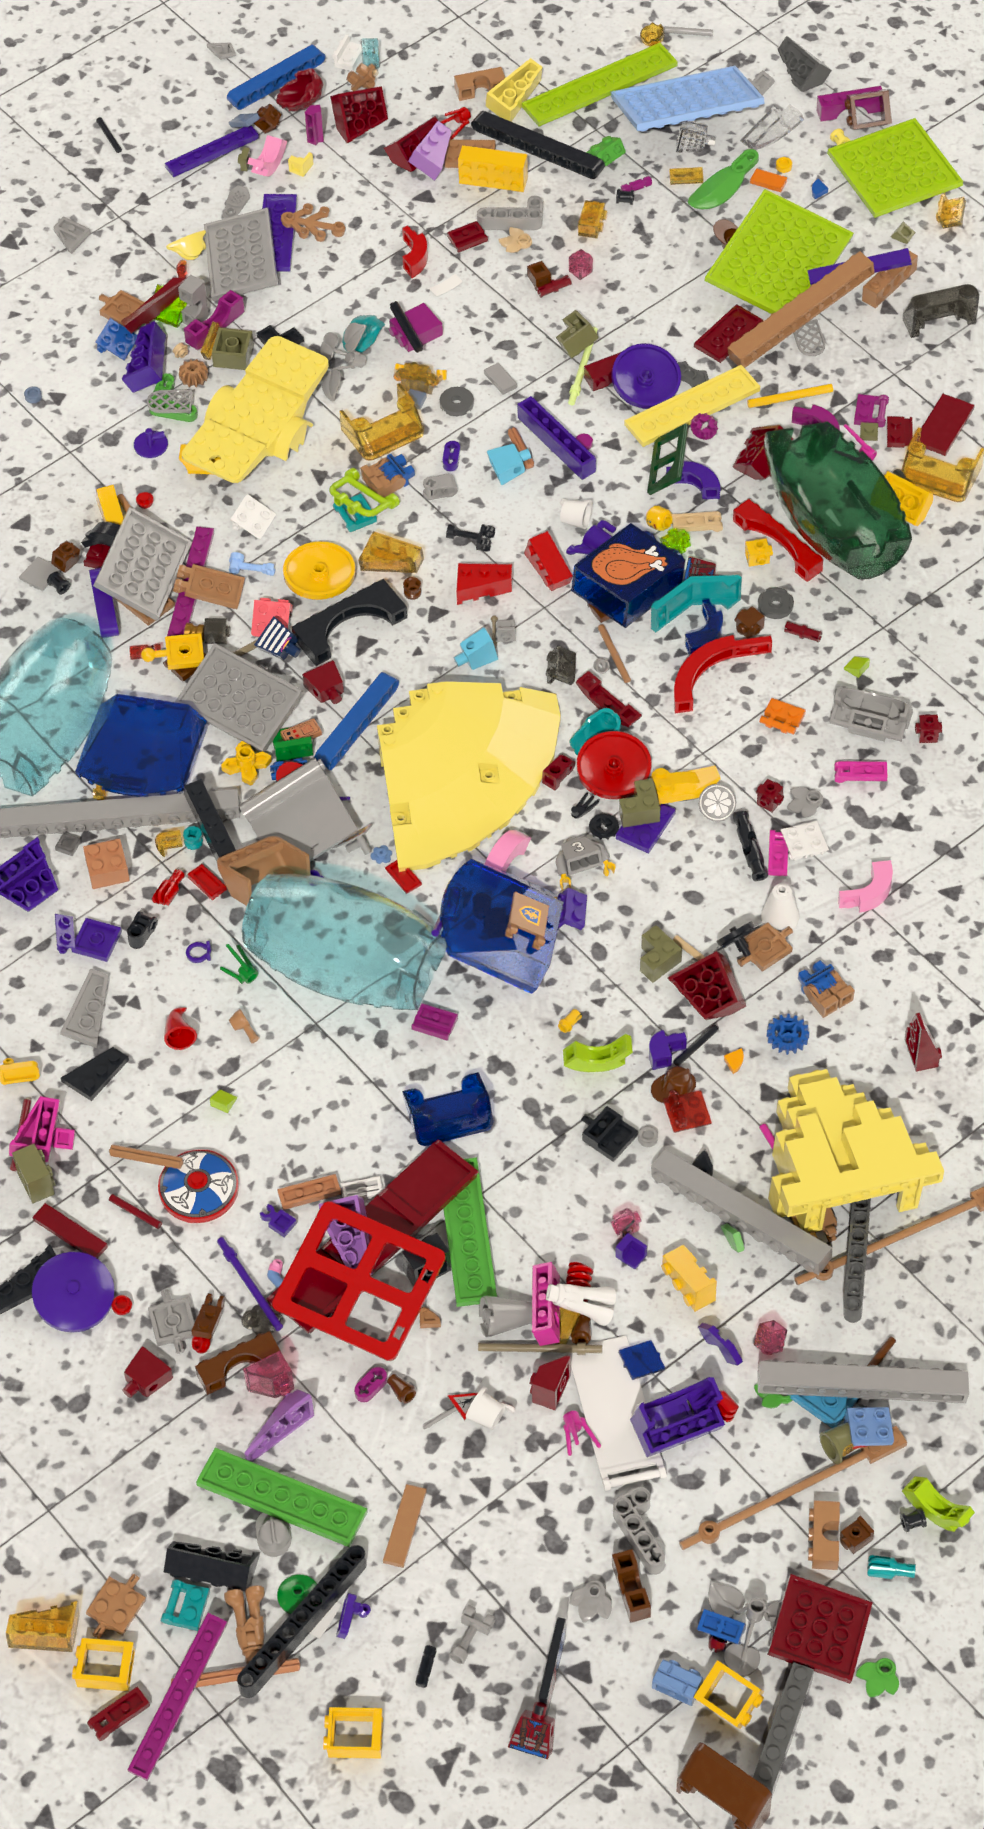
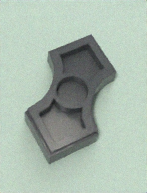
(692, 376)

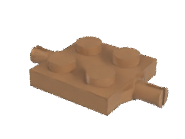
(119, 306)
(767, 946)
(115, 1606)

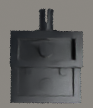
(608, 1133)

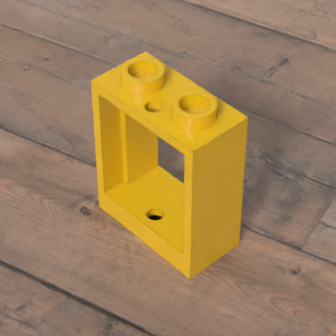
(711, 1682)
(119, 1683)
(354, 1714)

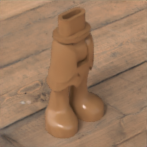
(250, 1632)

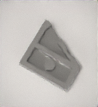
(71, 233)

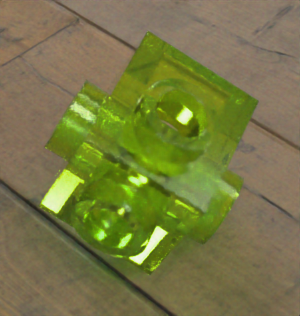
(676, 539)

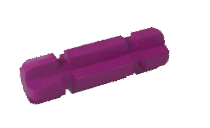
(637, 184)

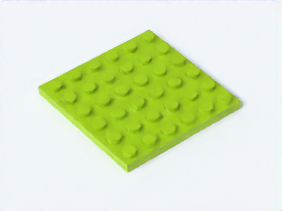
(895, 167)

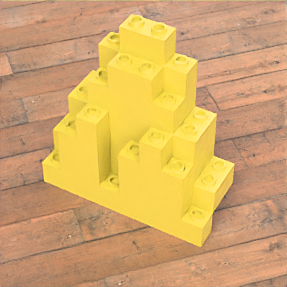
(842, 1152)

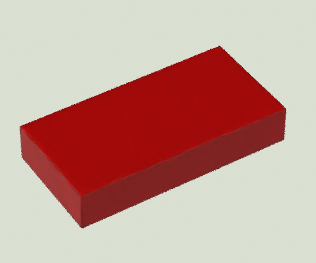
(405, 879)
(207, 882)

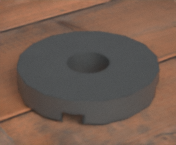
(456, 393)
(775, 611)

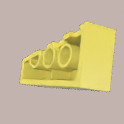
(516, 88)

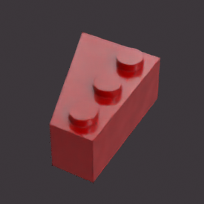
(548, 561)
(482, 580)

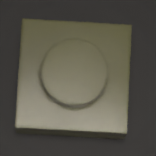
(243, 159)
(869, 431)

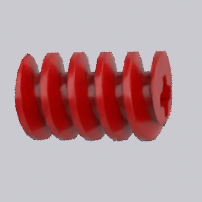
(579, 1275)

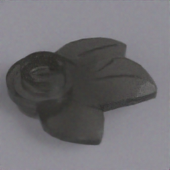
(258, 1321)

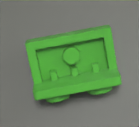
(608, 149)

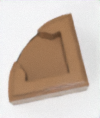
(428, 1319)

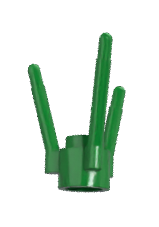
(246, 971)

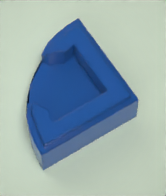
(819, 189)

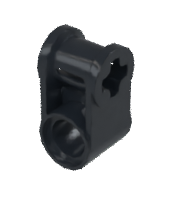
(141, 929)

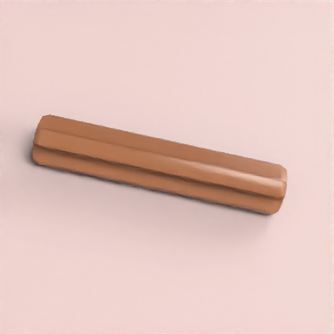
(519, 444)

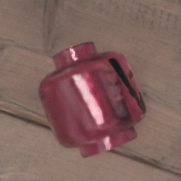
(625, 1222)

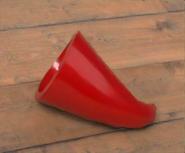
(177, 1032)

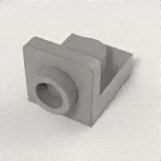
(506, 630)

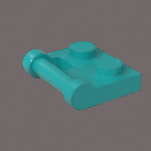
(361, 521)
(192, 1607)

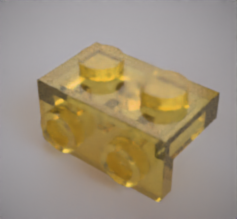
(950, 211)

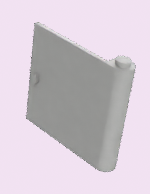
(301, 811)

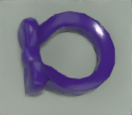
(207, 946)

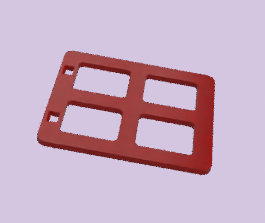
(358, 1280)

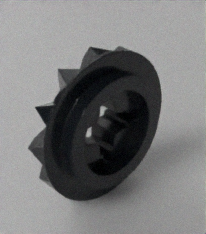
(608, 821)

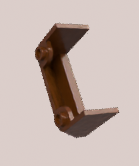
(726, 1787)

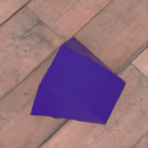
(27, 877)

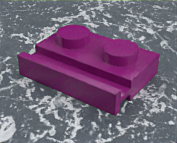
(434, 1022)

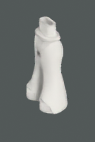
(571, 1298)

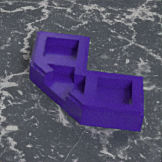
(727, 1348)

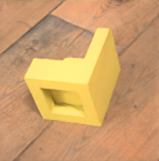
(300, 165)

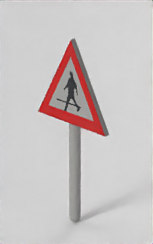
(461, 1404)

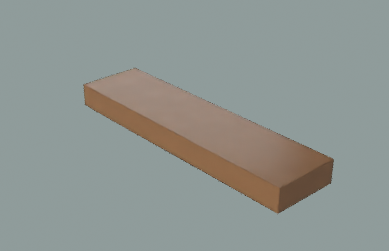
(404, 1526)

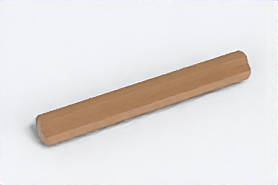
(146, 1156)

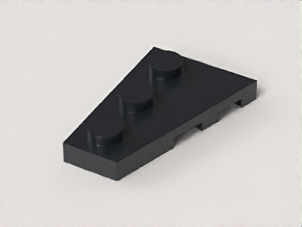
(96, 1073)

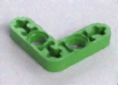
(176, 416)

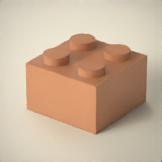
(106, 863)

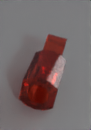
(135, 651)

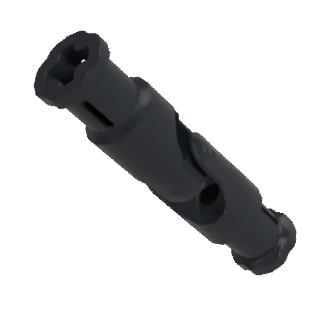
(750, 846)

